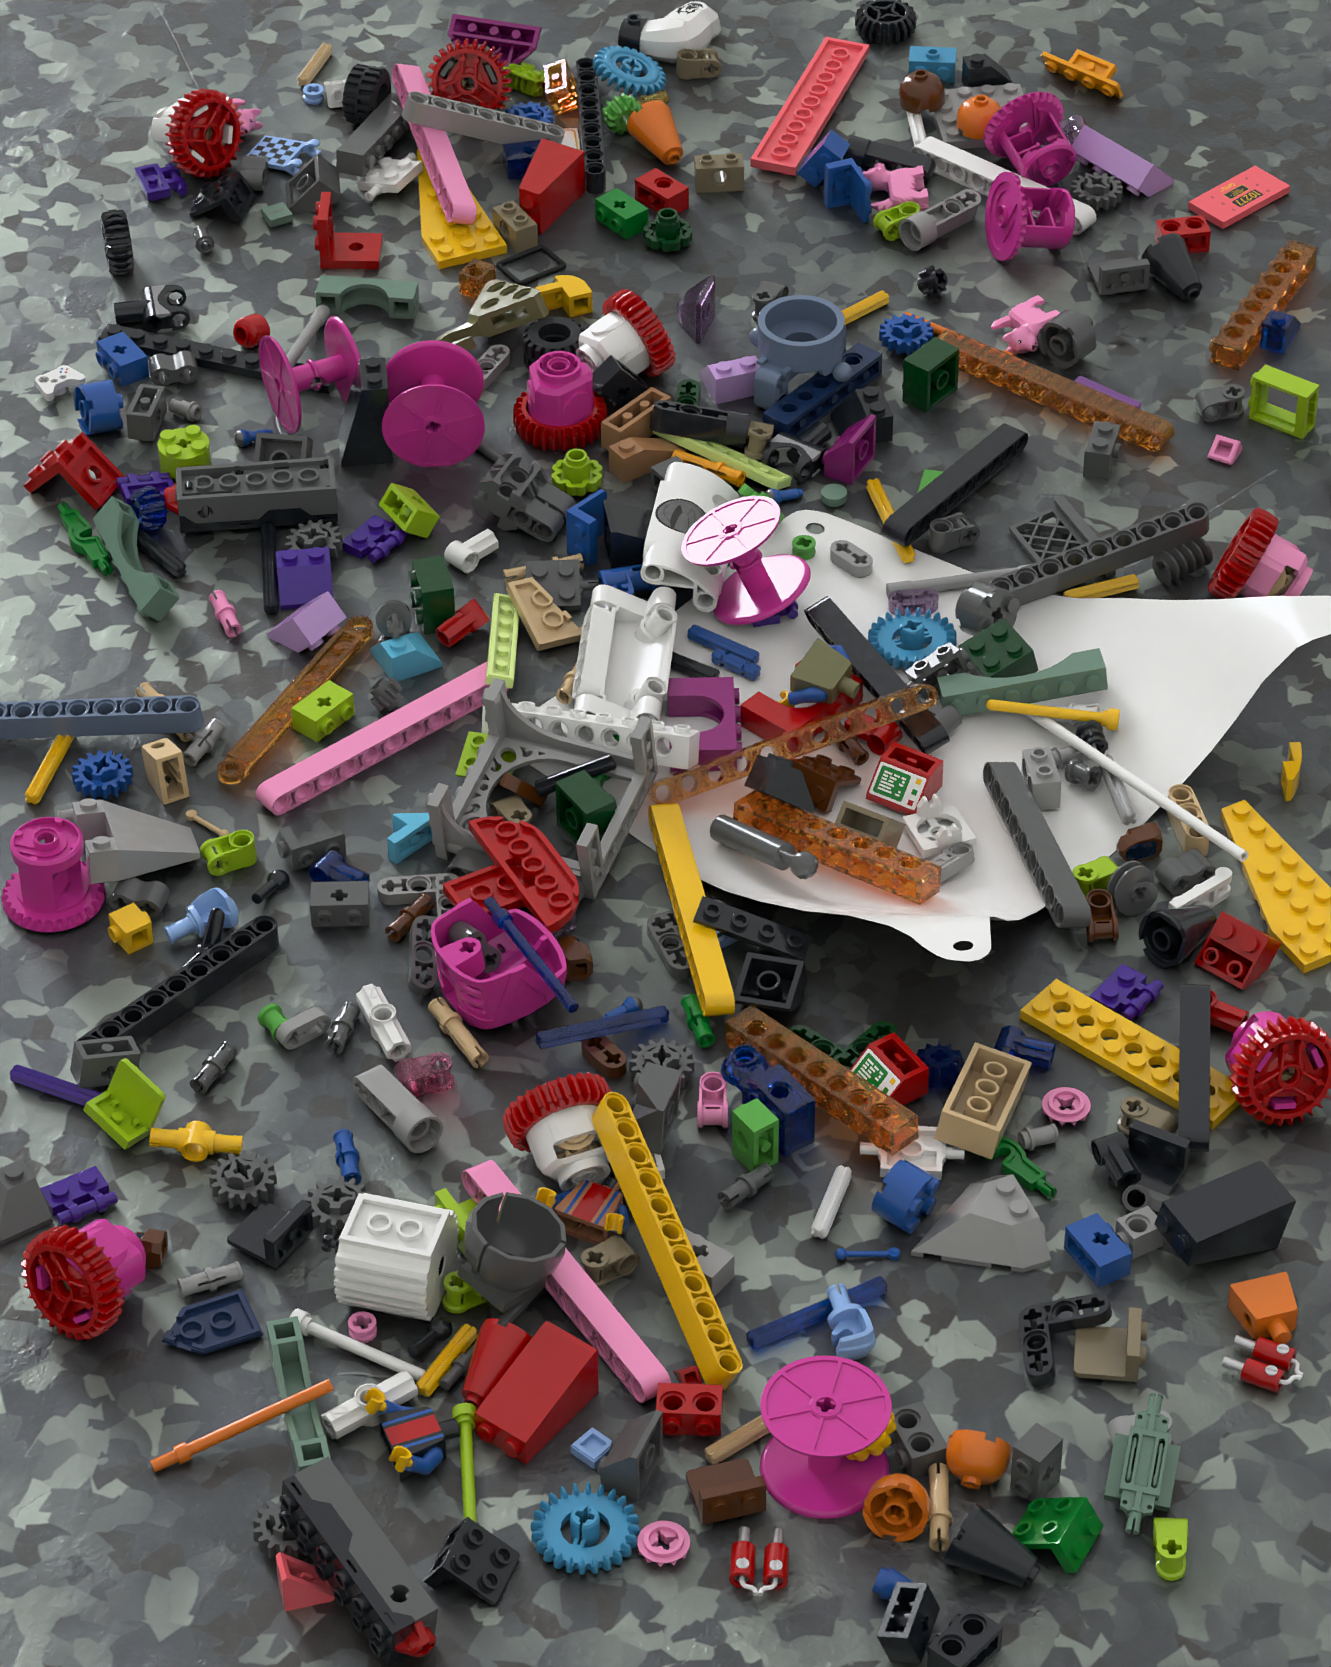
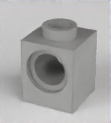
(1139, 1231)

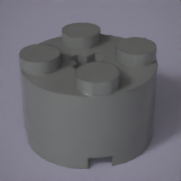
(1067, 338)
(984, 606)

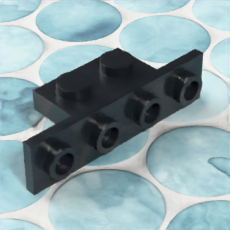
(752, 929)

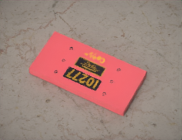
(1239, 197)

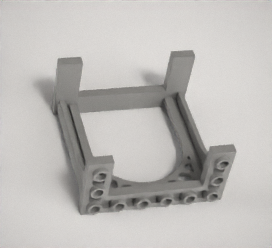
(515, 733)

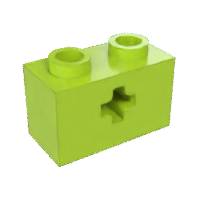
(409, 510)
(323, 711)

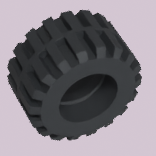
(364, 92)
(549, 336)

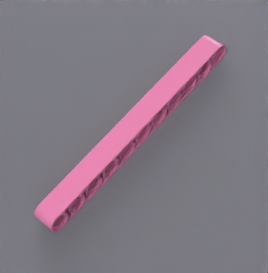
(436, 152)
(373, 743)
(584, 1303)

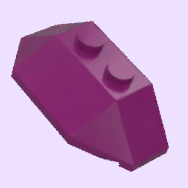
(511, 39)

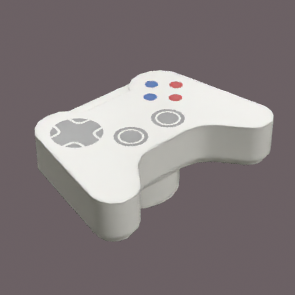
(56, 381)

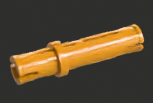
(731, 475)

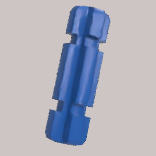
(736, 664)

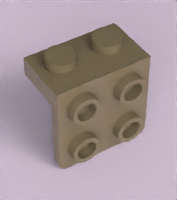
(1111, 1351)

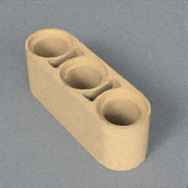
(1186, 836)

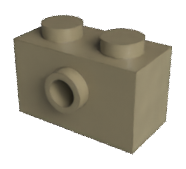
(870, 824)

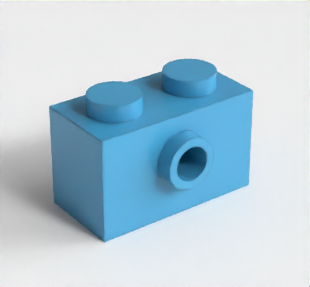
(934, 59)

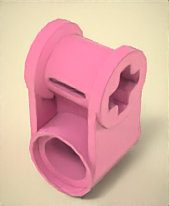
(712, 1102)

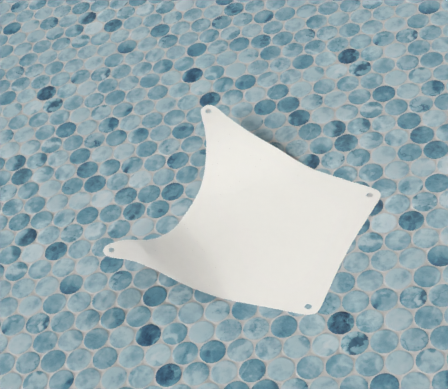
(1170, 669)

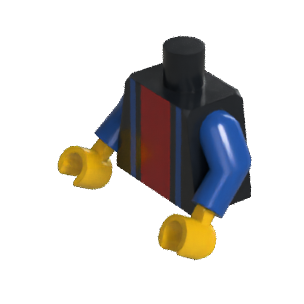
(411, 1435)

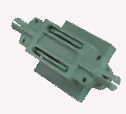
(1143, 1466)

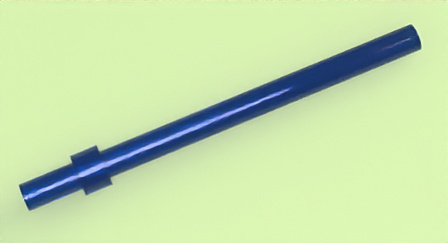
(504, 920)

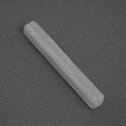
(1120, 796)

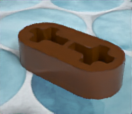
(522, 788)
(600, 1058)

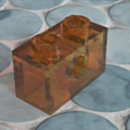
(560, 86)

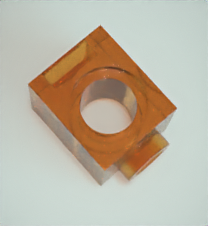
(474, 277)

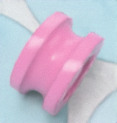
(362, 1319)

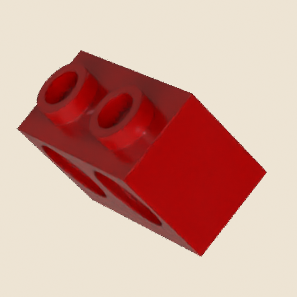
(1192, 229)
(690, 1408)

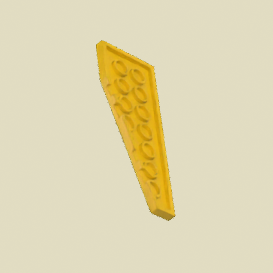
(454, 242)
(1287, 889)

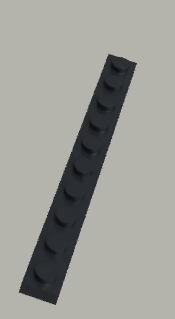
(206, 355)

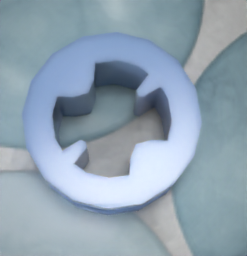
(313, 94)

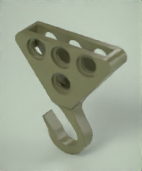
(495, 305)

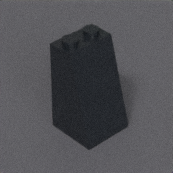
(361, 425)
(1227, 1216)

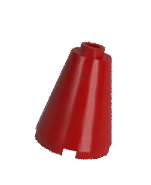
(492, 1356)

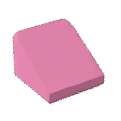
(1225, 450)

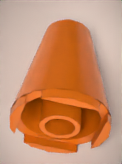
(656, 131)

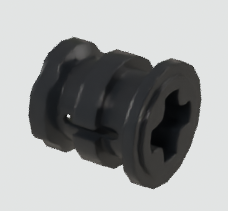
(1097, 737)

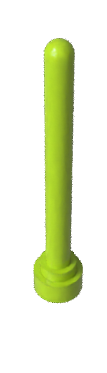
(465, 1417)

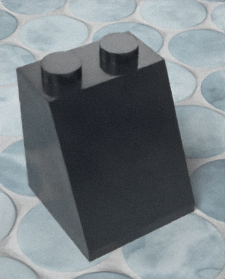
(625, 533)

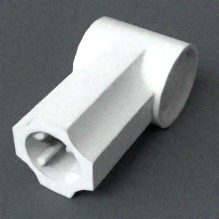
(466, 555)

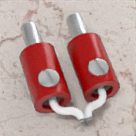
(1267, 1363)
(743, 1562)

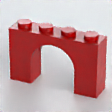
(770, 718)

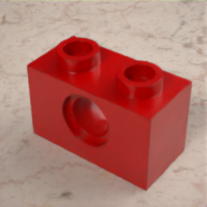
(661, 191)

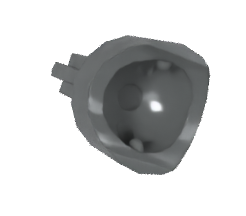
(393, 618)

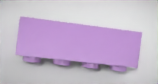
(1119, 162)

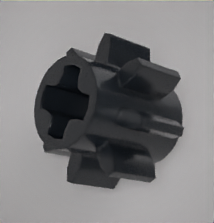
(932, 281)

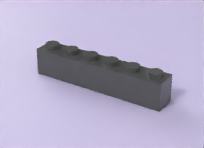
(372, 138)

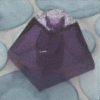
(698, 309)

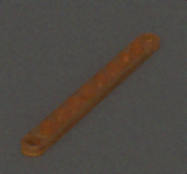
(278, 716)

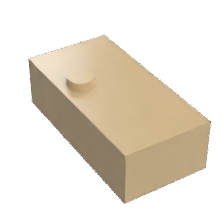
(983, 1100)

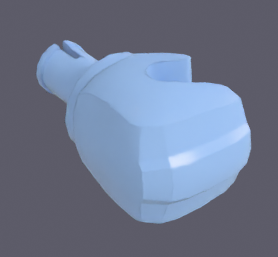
(198, 914)
(850, 1325)

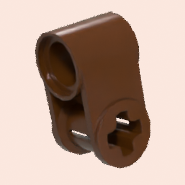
(1103, 918)

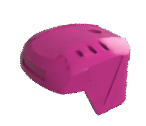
(513, 987)

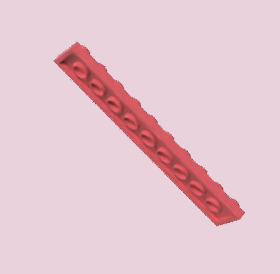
(809, 106)

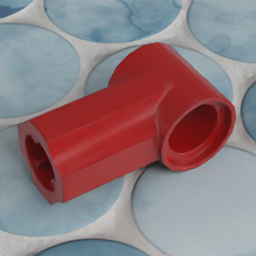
(465, 621)
(879, 738)
(1225, 1015)

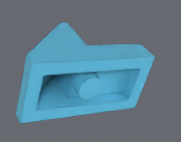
(409, 834)

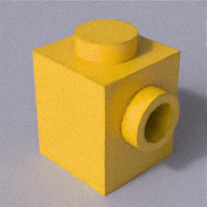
(130, 928)

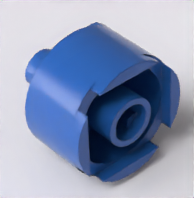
(98, 407)
(906, 1196)

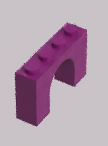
(711, 699)

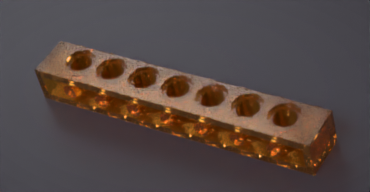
(1272, 292)
(842, 848)
(830, 1083)

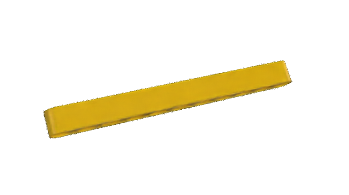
(685, 894)
(666, 1241)

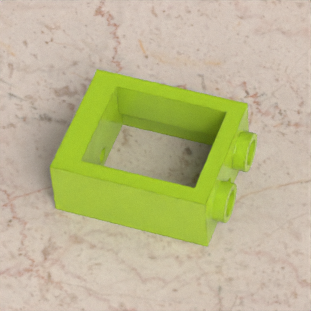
(1279, 418)

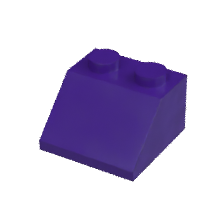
(303, 575)

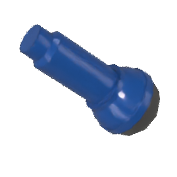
(243, 437)
(784, 495)
(630, 1005)

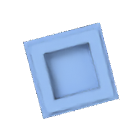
(591, 1447)

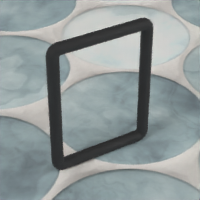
(499, 264)

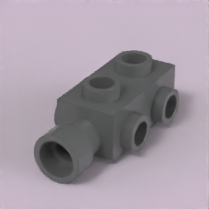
(943, 662)

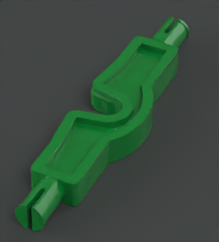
(79, 539)
(1022, 1168)

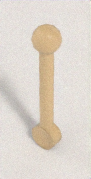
(191, 815)

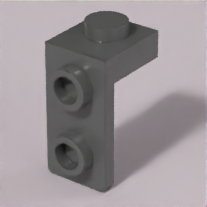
(308, 853)

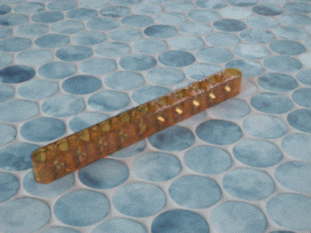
(1058, 392)
(806, 742)

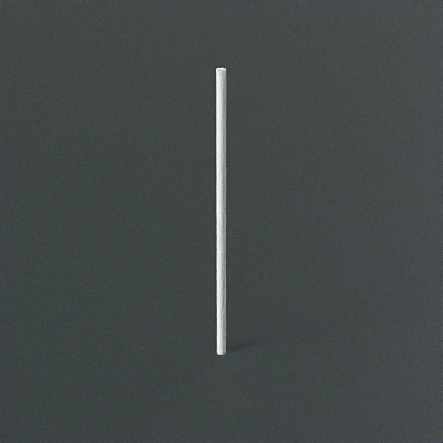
(1142, 787)

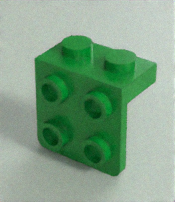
(1063, 1525)

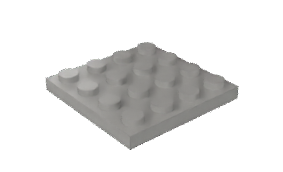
(946, 116)

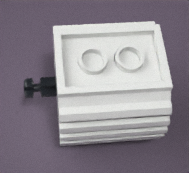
(394, 1256)

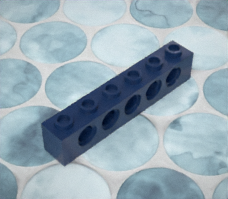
(823, 393)

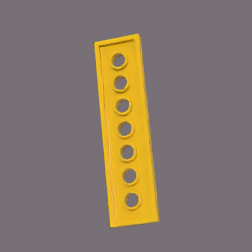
(1113, 1053)

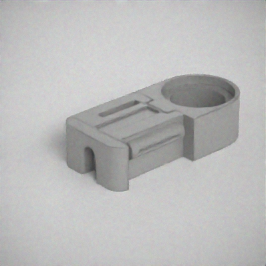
(954, 859)

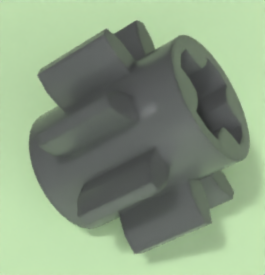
(386, 694)

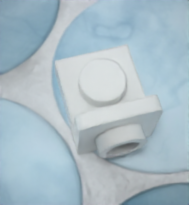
(334, 92)

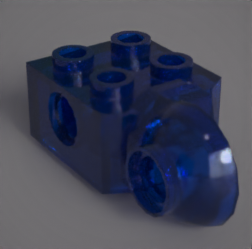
(777, 1091)

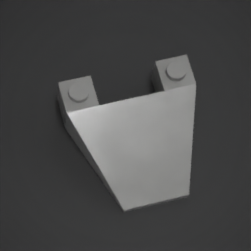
(129, 842)

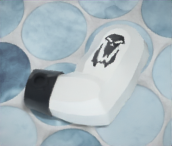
(684, 28)

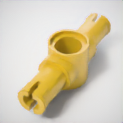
(196, 1141)

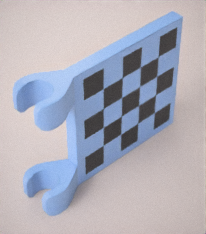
(283, 152)

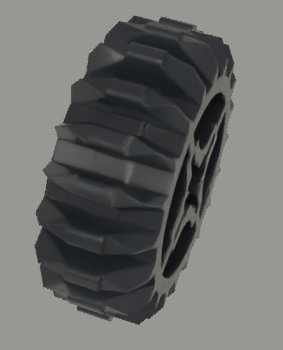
(885, 21)
(117, 242)

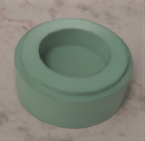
(834, 495)

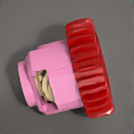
(1260, 562)

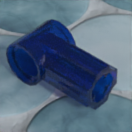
(333, 868)
(1014, 1042)

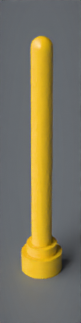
(1107, 719)

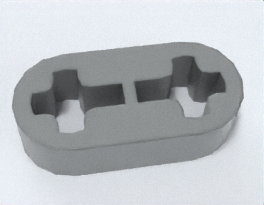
(851, 558)
(303, 1028)

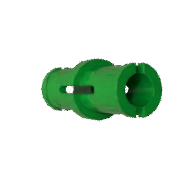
(697, 1022)

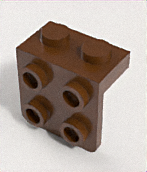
(824, 779)
(726, 1490)

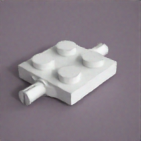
(389, 176)
(923, 1152)

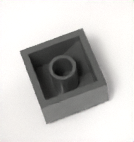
(656, 1103)

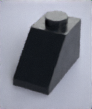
(982, 70)

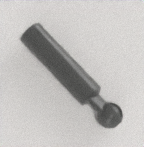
(763, 846)

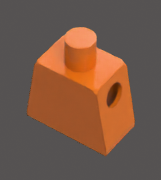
(1265, 1307)

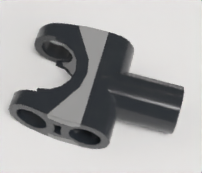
(154, 309)
(801, 452)

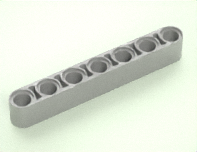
(476, 120)

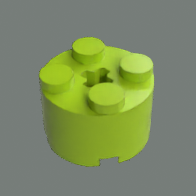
(183, 449)

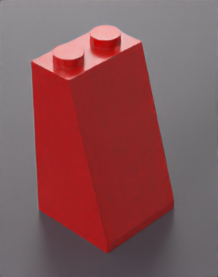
(552, 182)
(539, 1393)

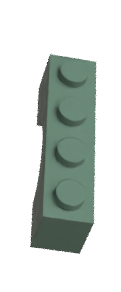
(394, 296)

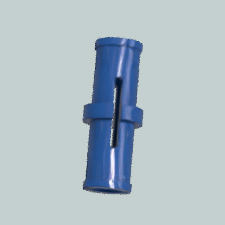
(346, 1155)

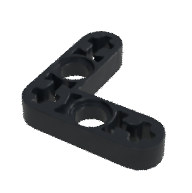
(1049, 1324)

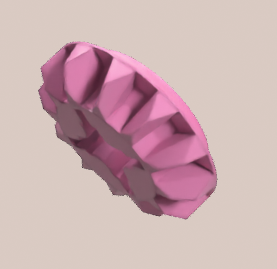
(1066, 1097)
(668, 1532)

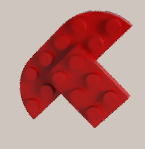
(523, 874)

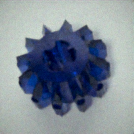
(149, 508)
(943, 1065)

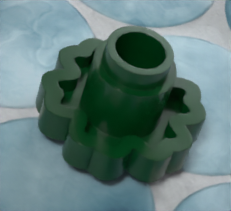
(667, 231)

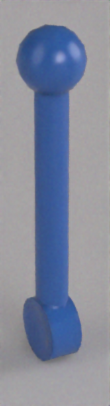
(893, 1253)

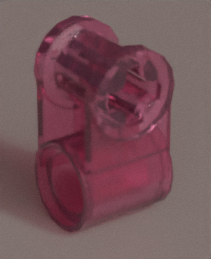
(421, 1074)

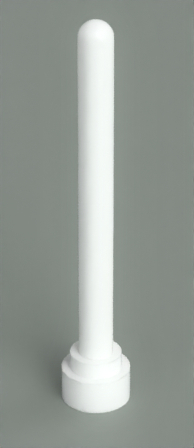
(309, 1326)

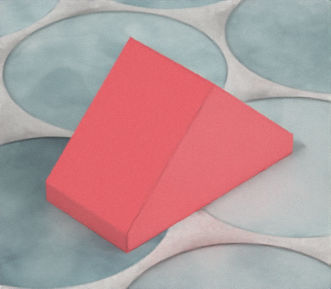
(300, 1583)

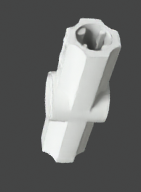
(383, 1022)
(353, 1413)

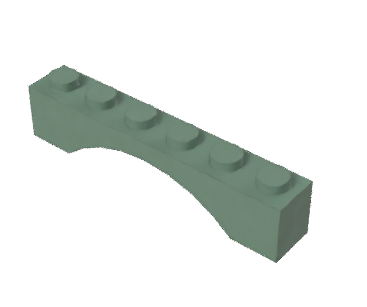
(119, 530)
(1074, 675)
(293, 1376)

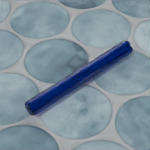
(602, 1027)
(812, 1314)

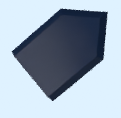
(214, 1324)

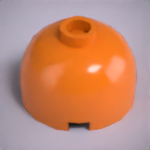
(975, 115)
(975, 1459)
(897, 1507)

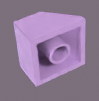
(730, 379)
(309, 624)

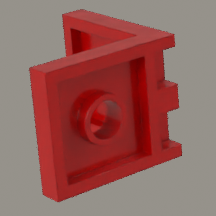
(343, 249)
(73, 462)

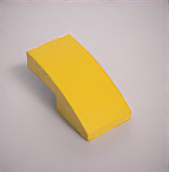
(1291, 770)

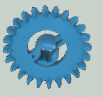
(627, 76)
(913, 632)
(584, 1513)

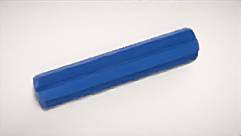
(714, 641)

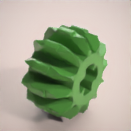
(619, 111)

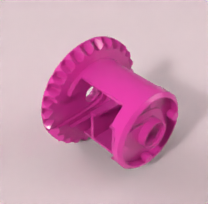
(1022, 144)
(1010, 219)
(52, 881)

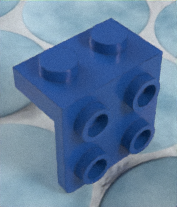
(847, 185)
(584, 525)

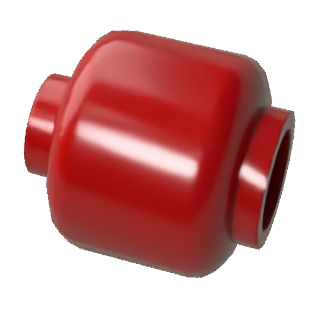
(250, 330)

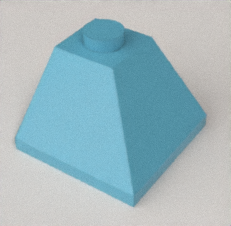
(405, 656)

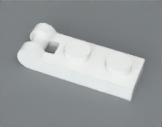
(1208, 892)

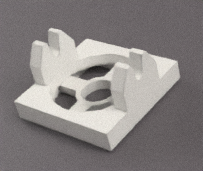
(929, 814)

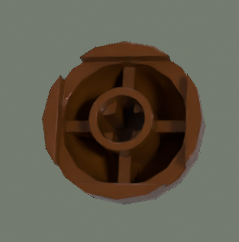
(921, 91)

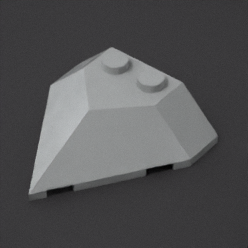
(989, 1226)

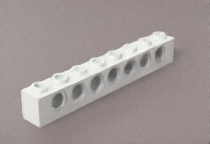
(684, 741)

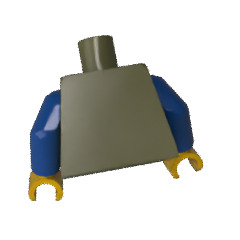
(821, 676)

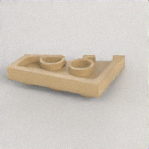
(541, 617)

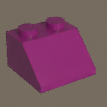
(851, 451)

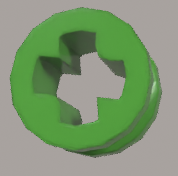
(804, 547)

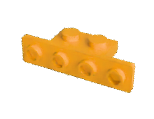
(1086, 69)

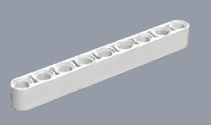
(980, 175)

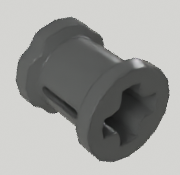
(1080, 773)

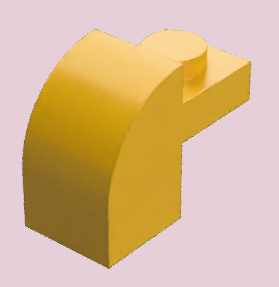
(569, 293)

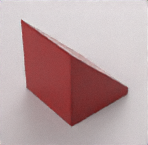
(688, 1375)

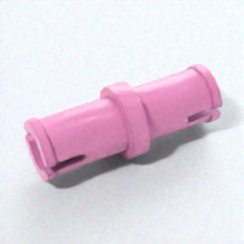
(225, 613)

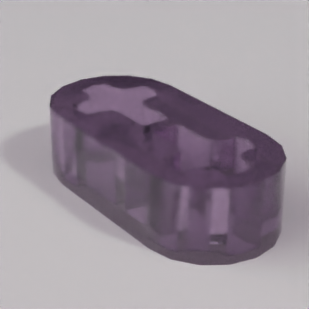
(913, 599)

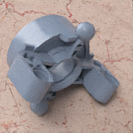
(796, 338)

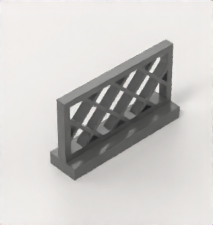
(1067, 522)

